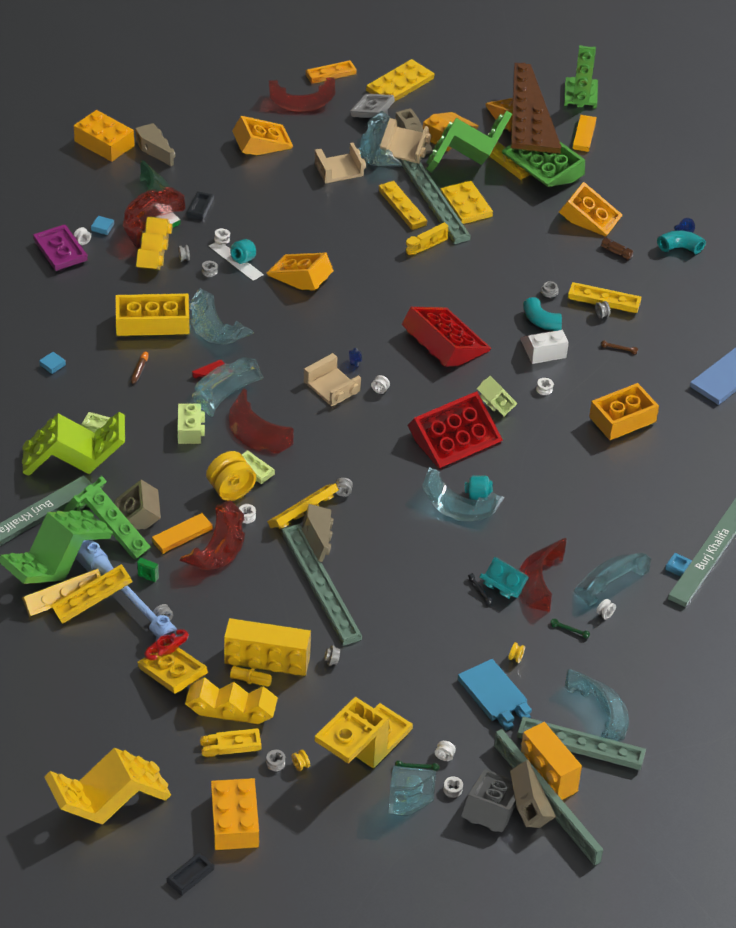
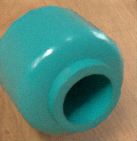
(243, 251)
(478, 487)

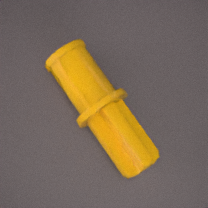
(250, 676)

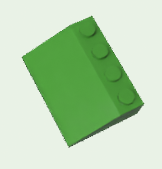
(548, 167)

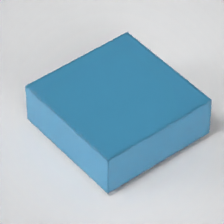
(102, 225)
(52, 362)
(678, 564)

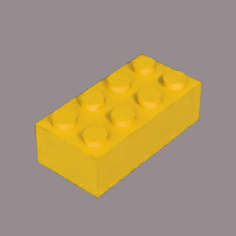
(152, 314)
(267, 647)

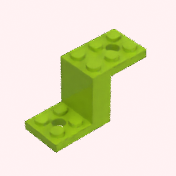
(73, 443)

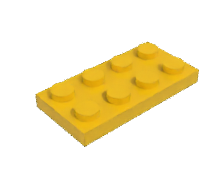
(401, 80)

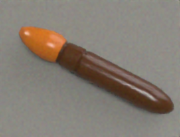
(140, 365)

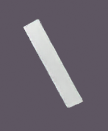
(246, 268)

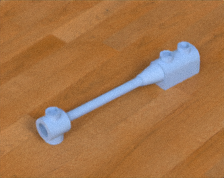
(93, 558)

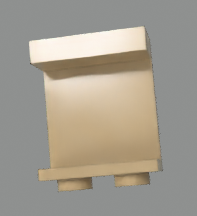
(405, 143)
(341, 166)
(329, 381)

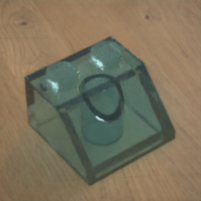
(411, 790)

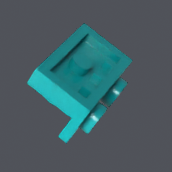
(505, 578)

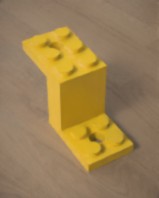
(364, 732)
(107, 786)

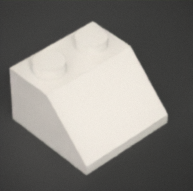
(546, 346)

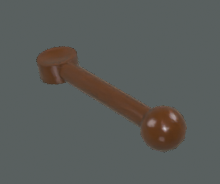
(634, 350)

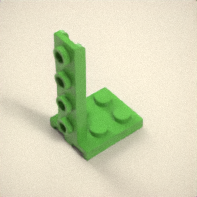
(582, 88)
(107, 512)

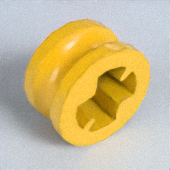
(516, 652)
(300, 760)

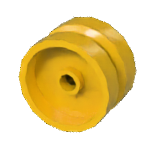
(231, 476)

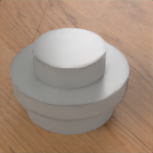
(549, 289)
(332, 655)

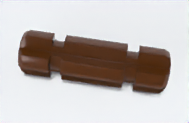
(617, 248)

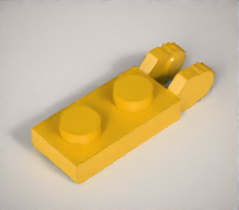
(427, 239)
(231, 742)

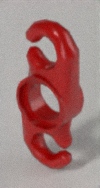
(158, 647)

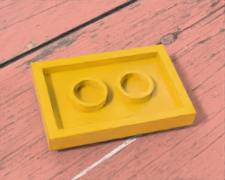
(467, 202)
(174, 670)

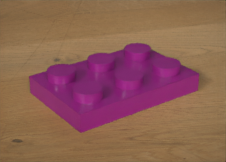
(60, 247)

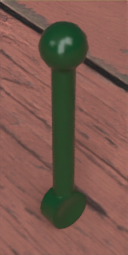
(554, 623)
(434, 766)

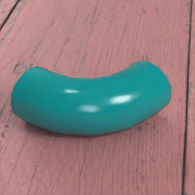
(681, 239)
(540, 317)

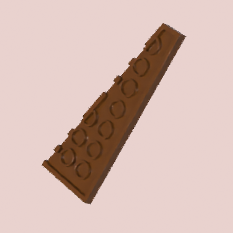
(531, 121)

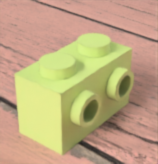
(496, 396)
(189, 423)

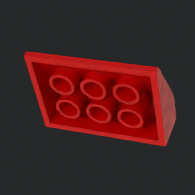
(444, 335)
(455, 430)

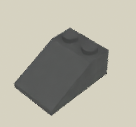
(490, 801)

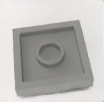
(371, 105)

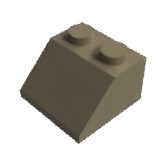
(140, 505)

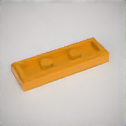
(334, 70)
(584, 133)
(182, 533)

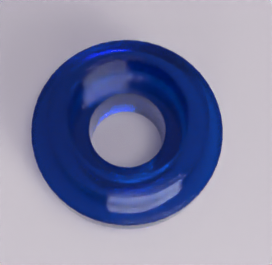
(355, 357)

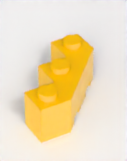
(154, 243)
(231, 702)

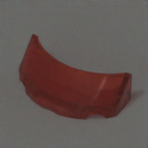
(302, 103)
(150, 205)
(256, 431)
(225, 541)
(535, 589)

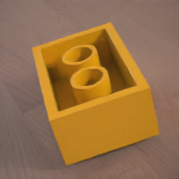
(104, 135)
(623, 411)
(552, 759)
(235, 814)

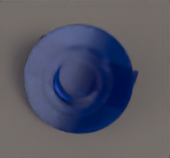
(686, 225)

